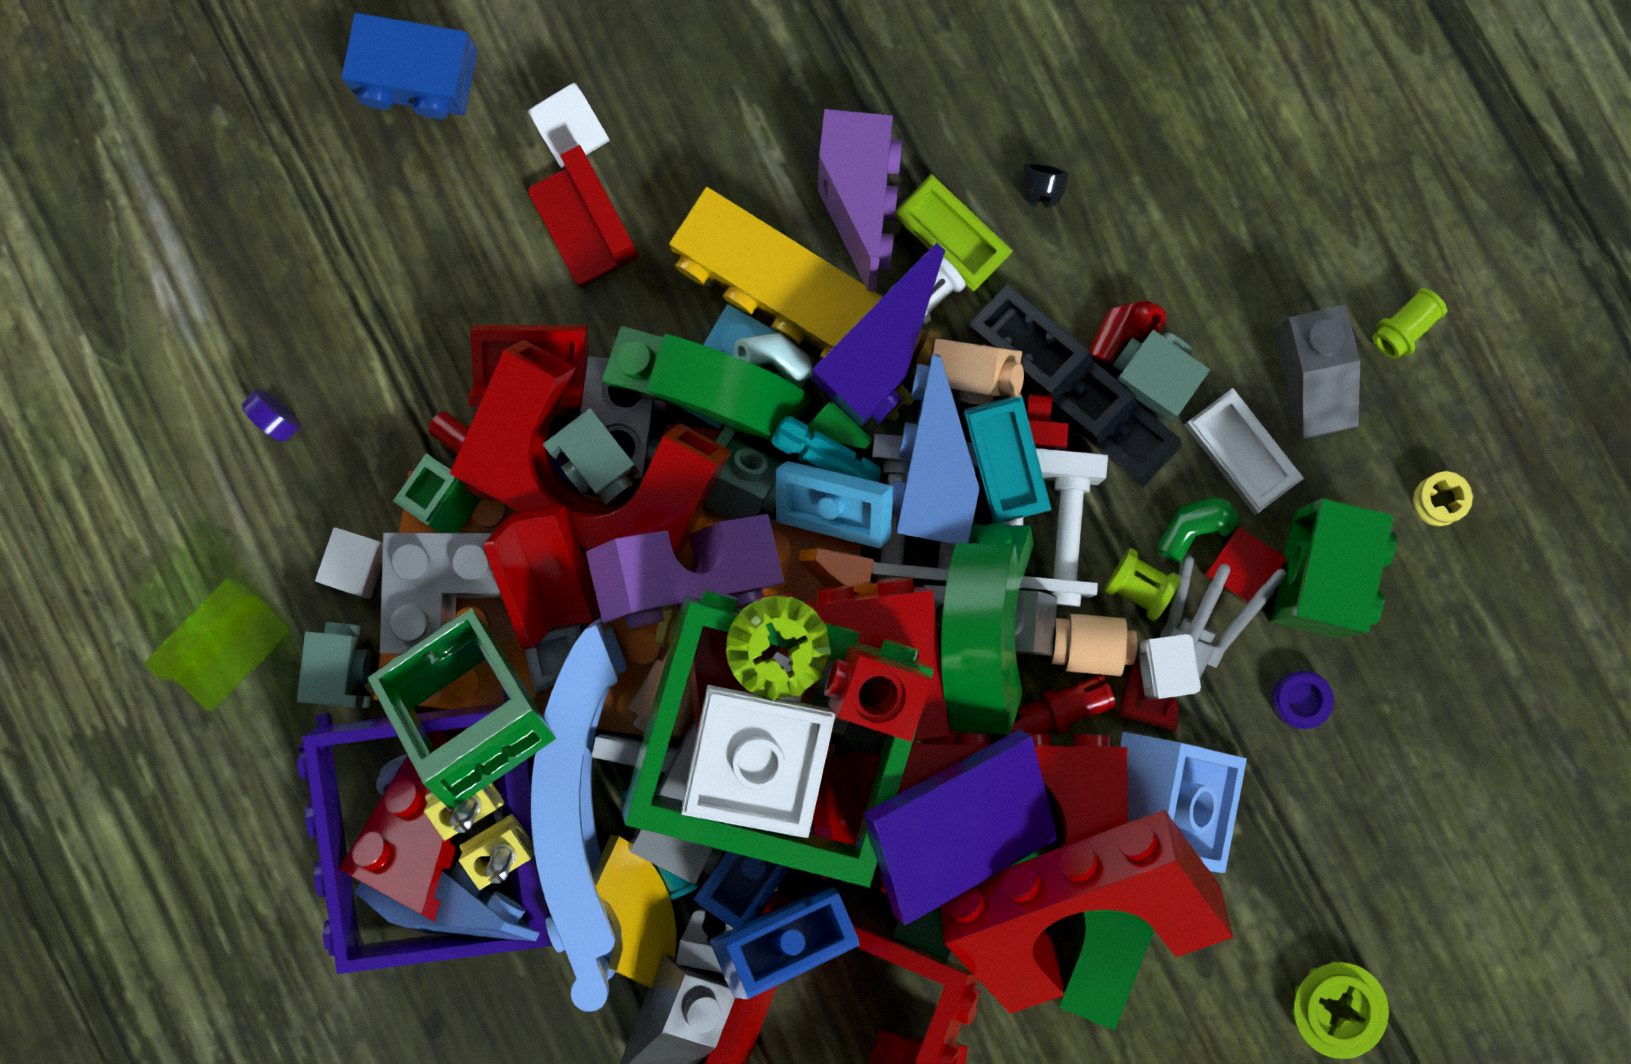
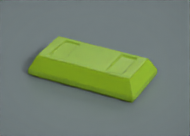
(939, 217)

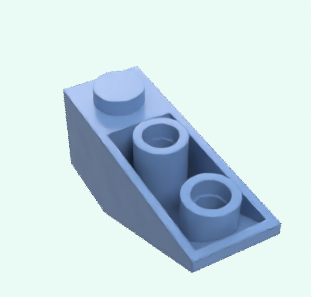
(940, 477)
(461, 912)

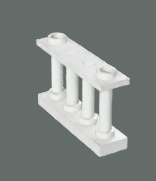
(1073, 477)

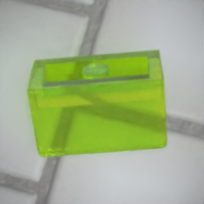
(219, 644)

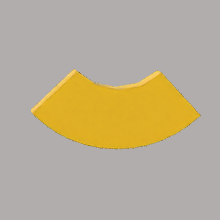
(638, 911)

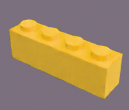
(769, 273)

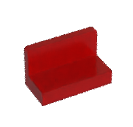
(582, 220)
(541, 574)

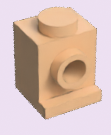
(980, 371)

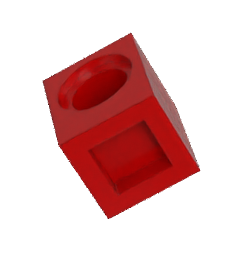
(897, 712)

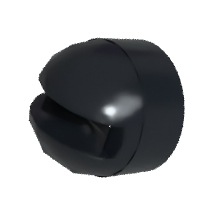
(1045, 182)

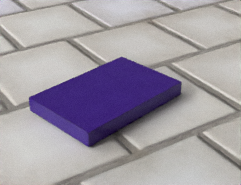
(961, 826)

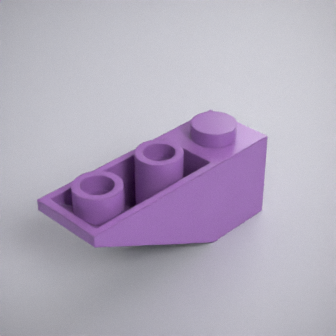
(852, 184)

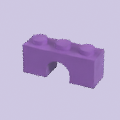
(642, 578)

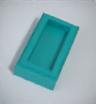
(1007, 459)

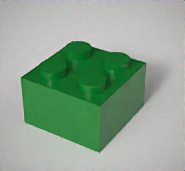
(1334, 569)

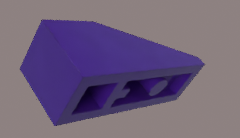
(876, 353)

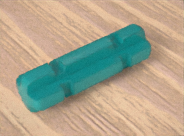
(821, 451)

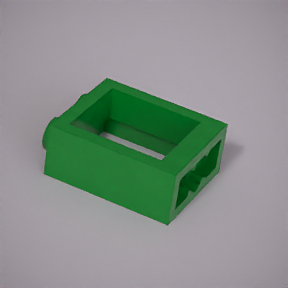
(486, 747)

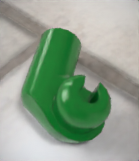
(1196, 519)

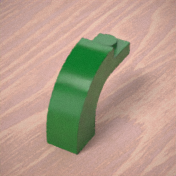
(704, 382)
(979, 628)

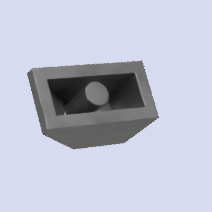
(1320, 370)
(679, 1016)

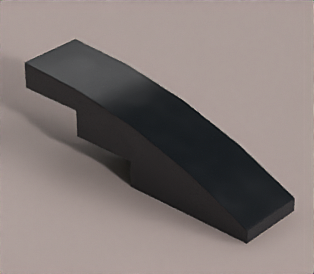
(1079, 388)

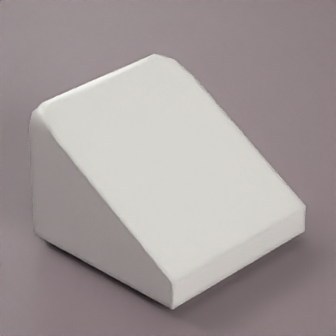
(567, 122)
(351, 563)
(1168, 667)

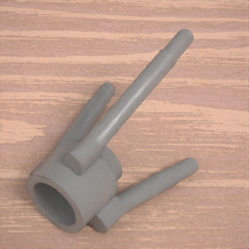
(1205, 650)

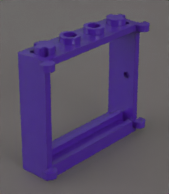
(326, 825)

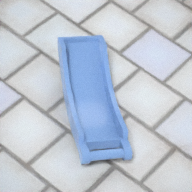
(564, 815)

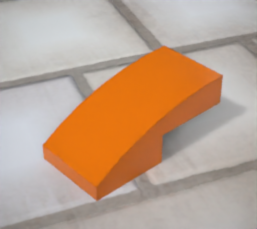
(839, 569)

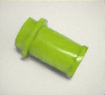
(1399, 333)

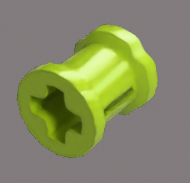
(1142, 584)

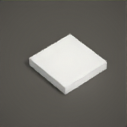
(757, 761)

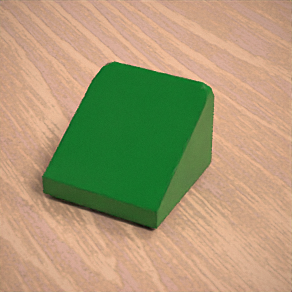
(840, 427)
(437, 497)

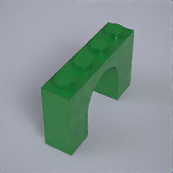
(1098, 968)

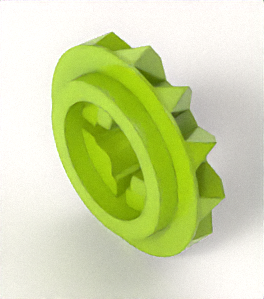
(749, 638)
(1346, 1037)

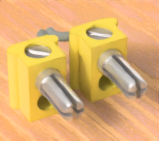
(503, 842)

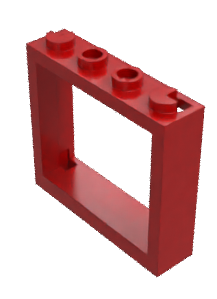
(954, 1007)

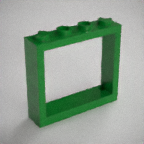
(663, 814)

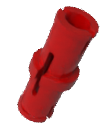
(1066, 707)

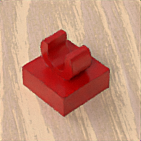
(1045, 433)

